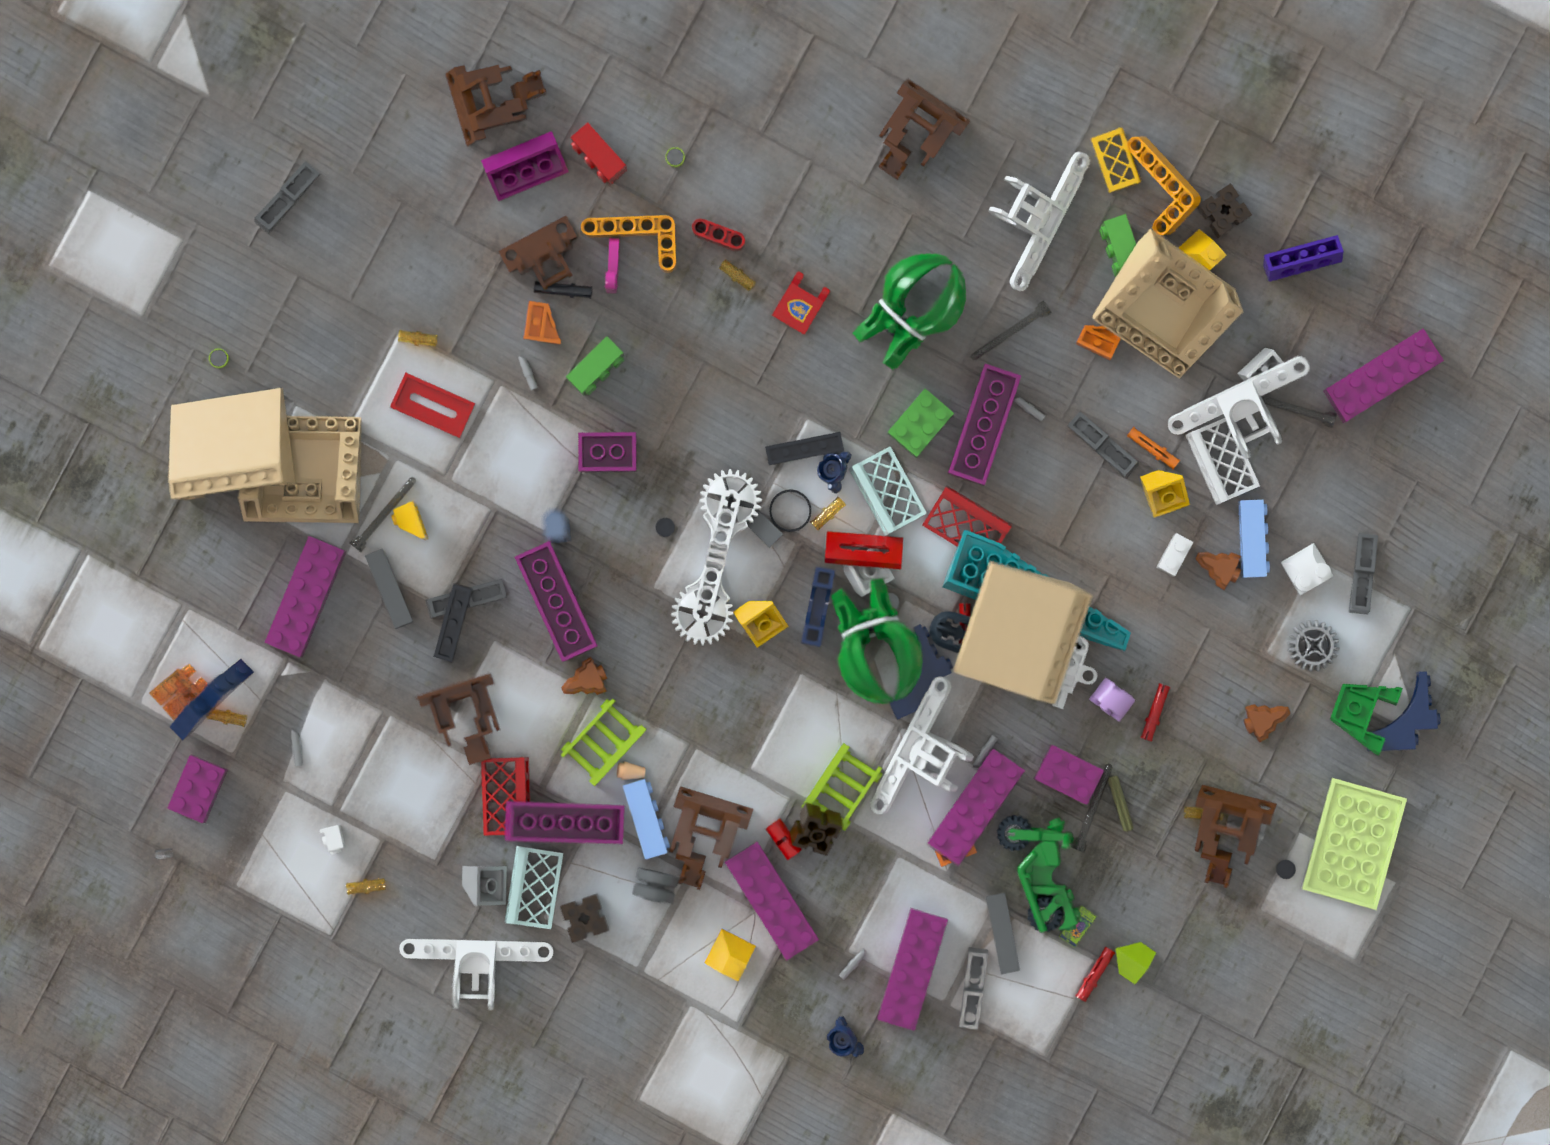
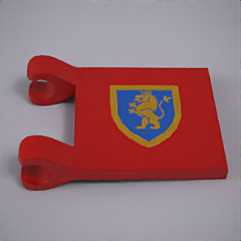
(798, 306)

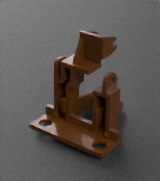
(915, 97)
(490, 115)
(540, 247)
(476, 688)
(710, 807)
(1248, 835)

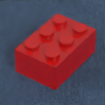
(598, 154)

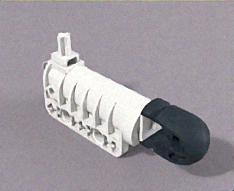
(1074, 673)

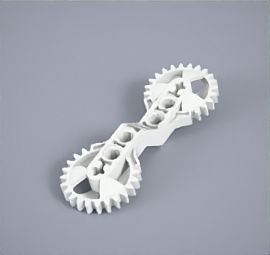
(716, 557)

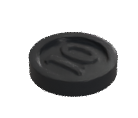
(665, 527)
(1285, 869)

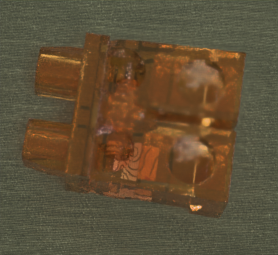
(182, 686)

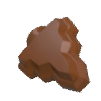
(1220, 567)
(587, 679)
(1263, 719)

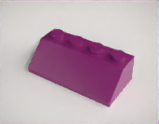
(524, 166)

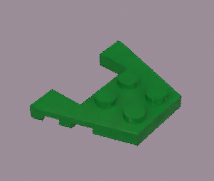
(1355, 708)

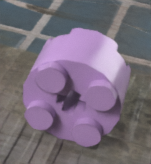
(1112, 699)

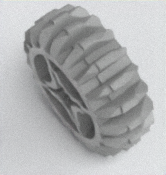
(1320, 652)

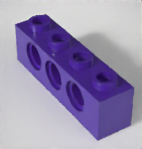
(1303, 258)

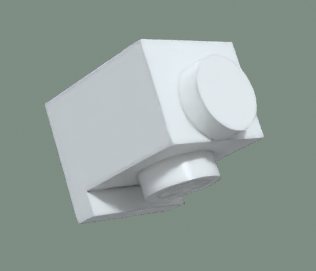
(333, 839)

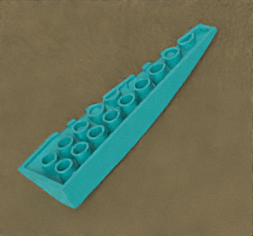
(970, 568)

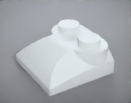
(1306, 569)
(861, 576)

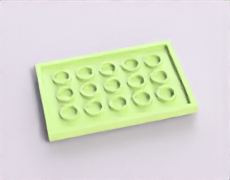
(1354, 843)

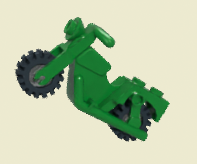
(1037, 869)

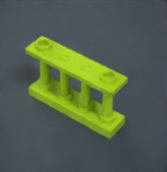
(608, 759)
(834, 771)

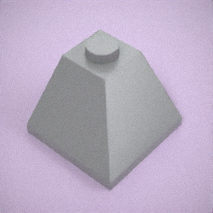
(485, 884)

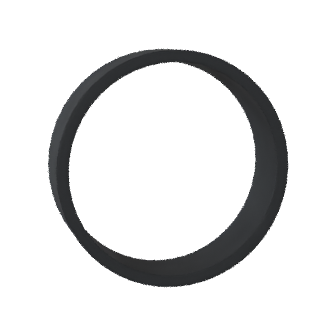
(790, 530)

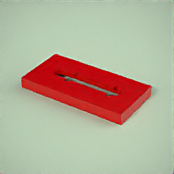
(412, 384)
(864, 558)

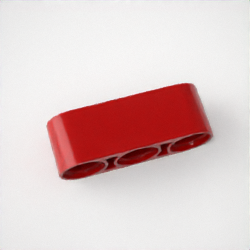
(711, 228)

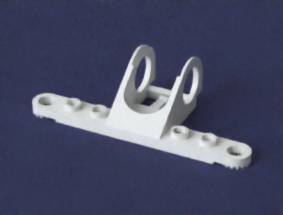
(1044, 216)
(1242, 402)
(917, 750)
(475, 958)

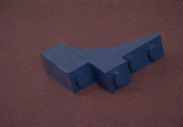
(931, 669)
(210, 698)
(1417, 716)

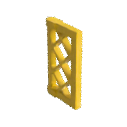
(1106, 173)

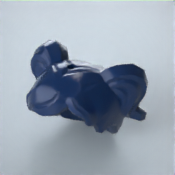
(834, 478)
(849, 1045)

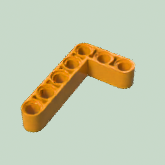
(1167, 182)
(637, 230)

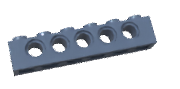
(557, 527)

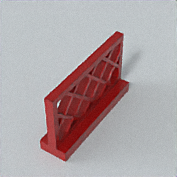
(972, 509)
(522, 789)

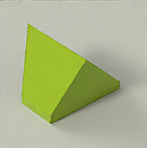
(1134, 960)

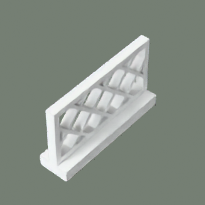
(1208, 468)

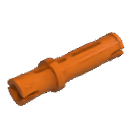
(1137, 437)

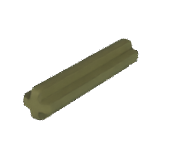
(1120, 803)

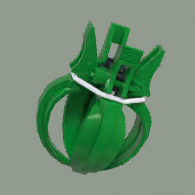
(890, 312)
(886, 626)

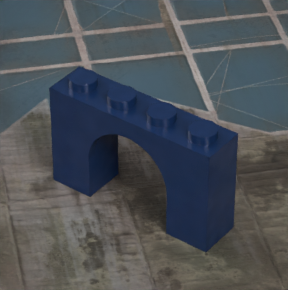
(818, 606)

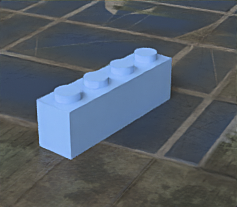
(1252, 538)
(645, 818)

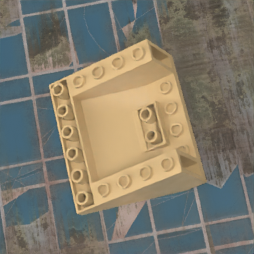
(1167, 304)
(229, 444)
(325, 471)
(1023, 632)

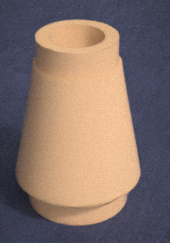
(630, 771)

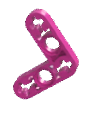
(613, 261)

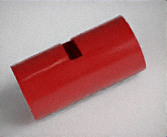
(781, 836)

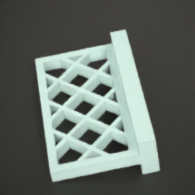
(871, 494)
(518, 880)

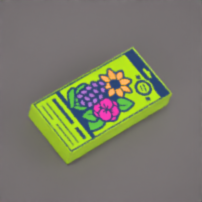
(1075, 935)

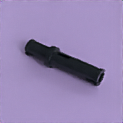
(565, 289)

